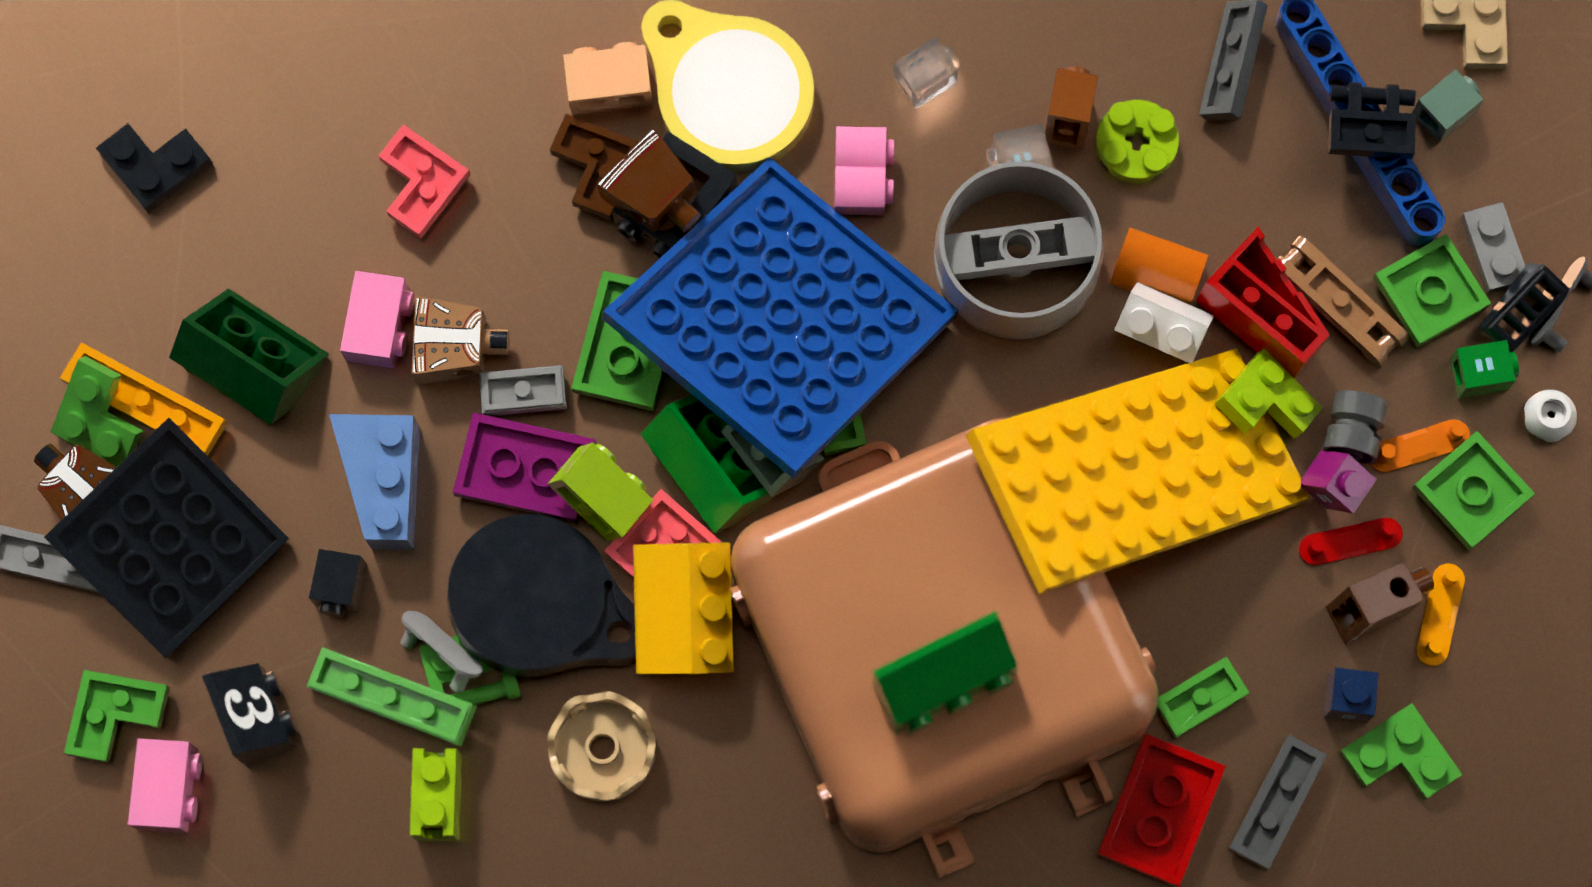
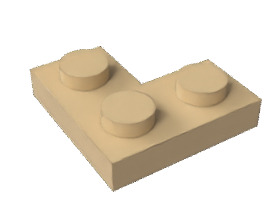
(1482, 28)

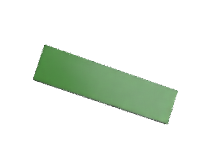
(392, 696)

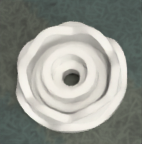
(1549, 428)

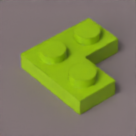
(1269, 388)

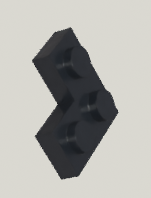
(156, 174)

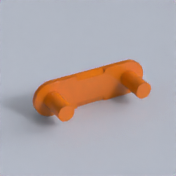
(1420, 445)

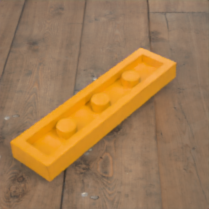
(153, 403)

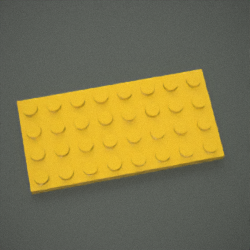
(1132, 471)

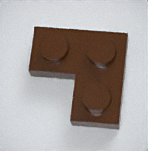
(596, 151)

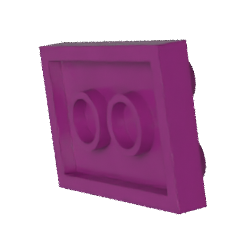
(512, 464)

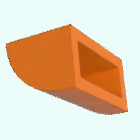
(1158, 265)

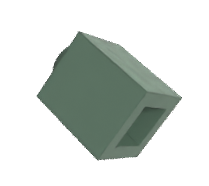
(1448, 105)

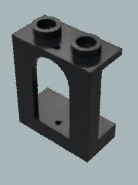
(717, 183)

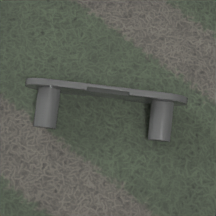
(1576, 273)

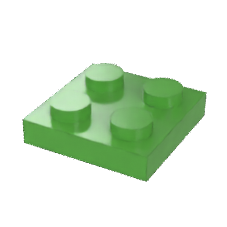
(1431, 290)
(1473, 490)

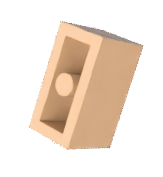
(608, 78)

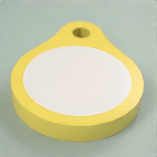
(729, 84)

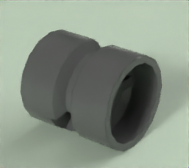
(1356, 424)

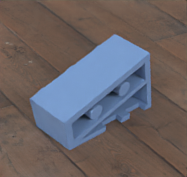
(382, 474)

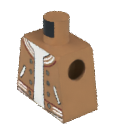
(452, 341)

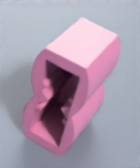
(860, 170)

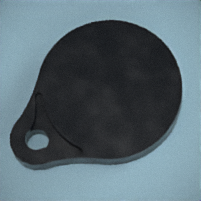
(537, 599)

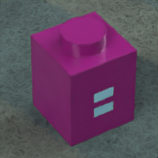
(1337, 481)

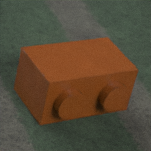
(1071, 107)

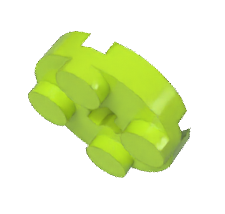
(1151, 159)

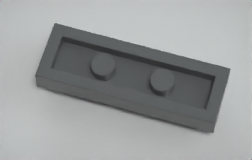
(1233, 60)
(1277, 802)

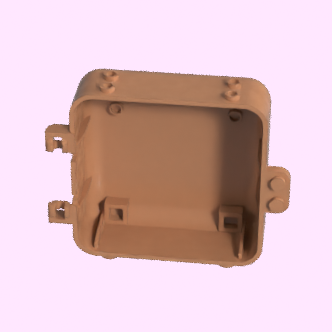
(892, 564)

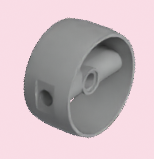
(1048, 242)

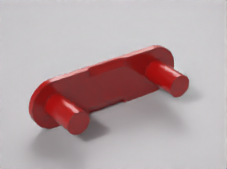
(1350, 541)

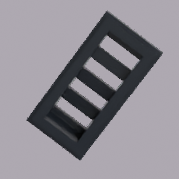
(1544, 304)

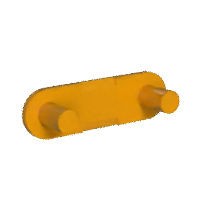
(1440, 615)

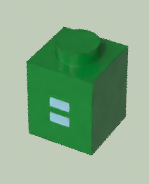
(1484, 369)

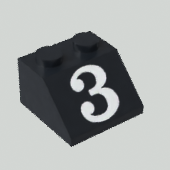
(251, 713)

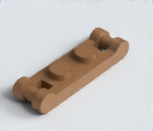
(1343, 302)

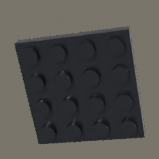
(166, 537)

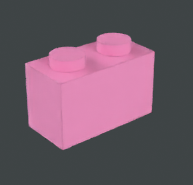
(376, 319)
(164, 786)

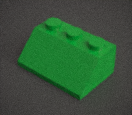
(704, 463)
(945, 674)

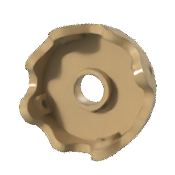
(596, 716)

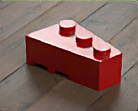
(1263, 307)

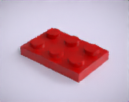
(1161, 810)

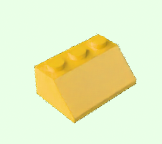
(683, 608)

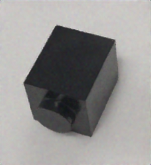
(337, 582)

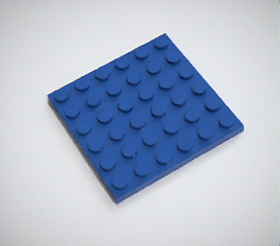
(780, 316)

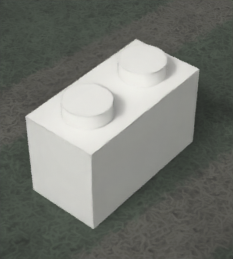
(1164, 322)

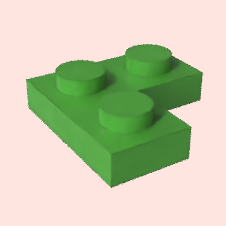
(85, 414)
(105, 702)
(1403, 742)

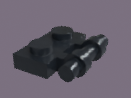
(1372, 132)

